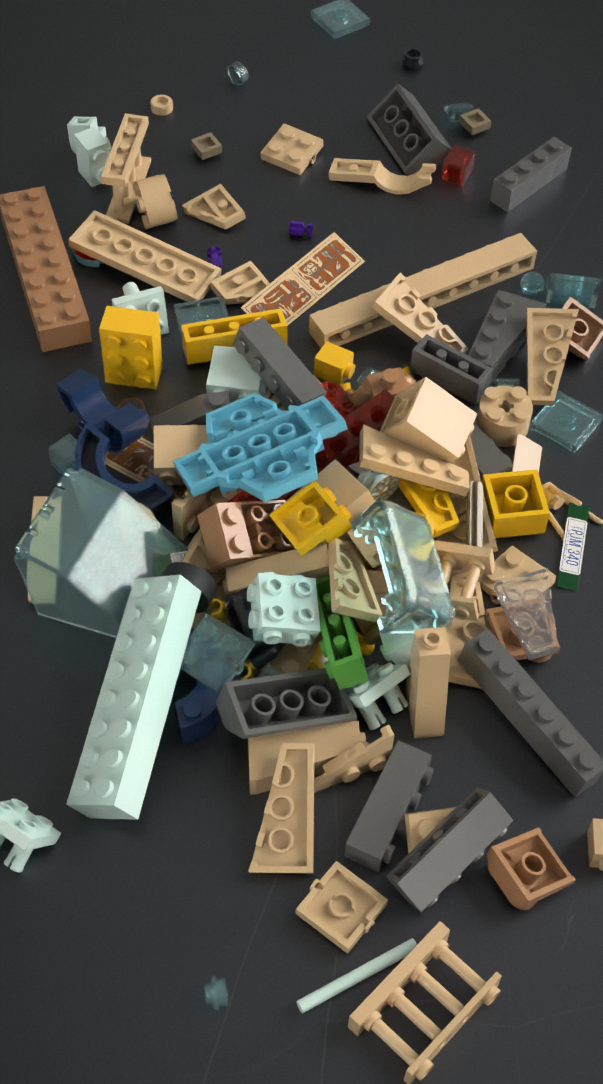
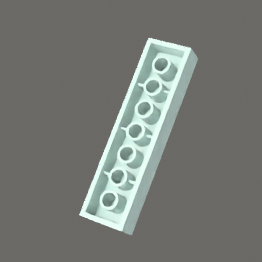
(134, 699)

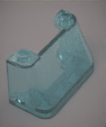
(411, 568)

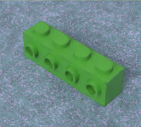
(339, 641)

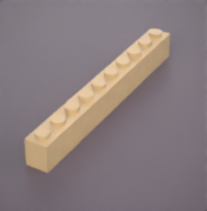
(435, 285)

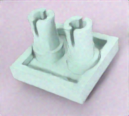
(147, 300)
(382, 681)
(25, 831)

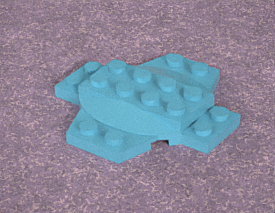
(260, 447)

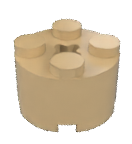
(154, 201)
(504, 414)

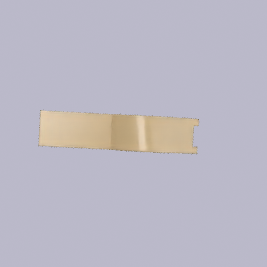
(373, 172)

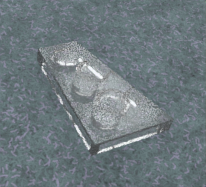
(529, 611)

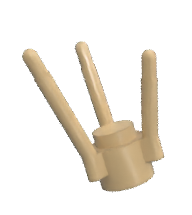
(555, 499)

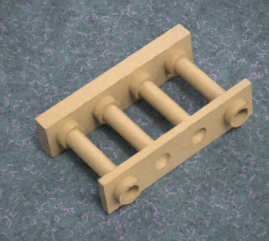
(126, 166)
(465, 558)
(391, 993)

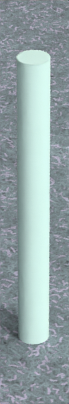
(355, 976)

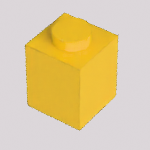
(334, 363)

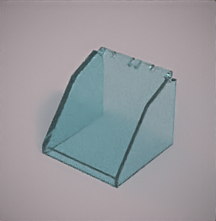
(90, 552)

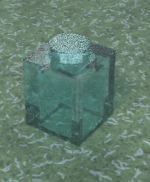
(63, 454)

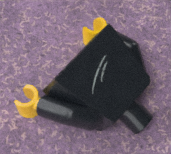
(237, 611)

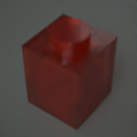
(458, 165)

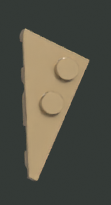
(357, 761)

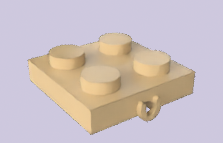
(292, 149)
(507, 566)
(341, 906)

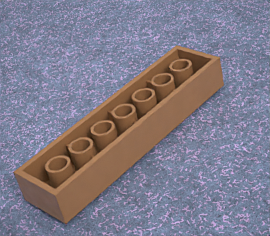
(44, 269)

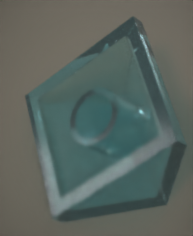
(581, 288)

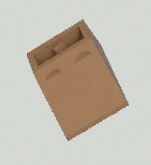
(241, 532)

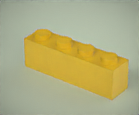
(200, 337)

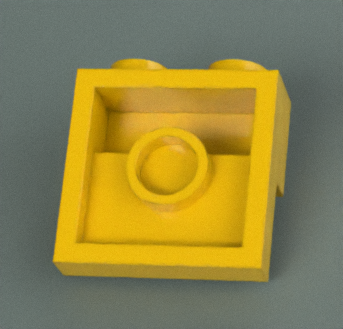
(311, 518)

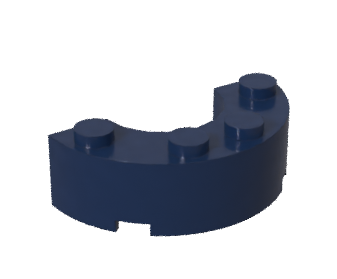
(84, 396)
(91, 455)
(196, 712)

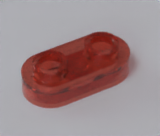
(338, 398)

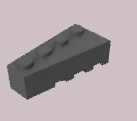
(502, 330)

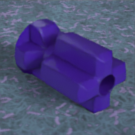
(299, 228)
(214, 256)

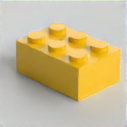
(131, 347)

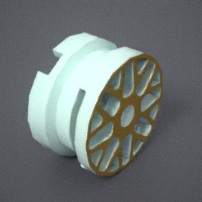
(379, 484)

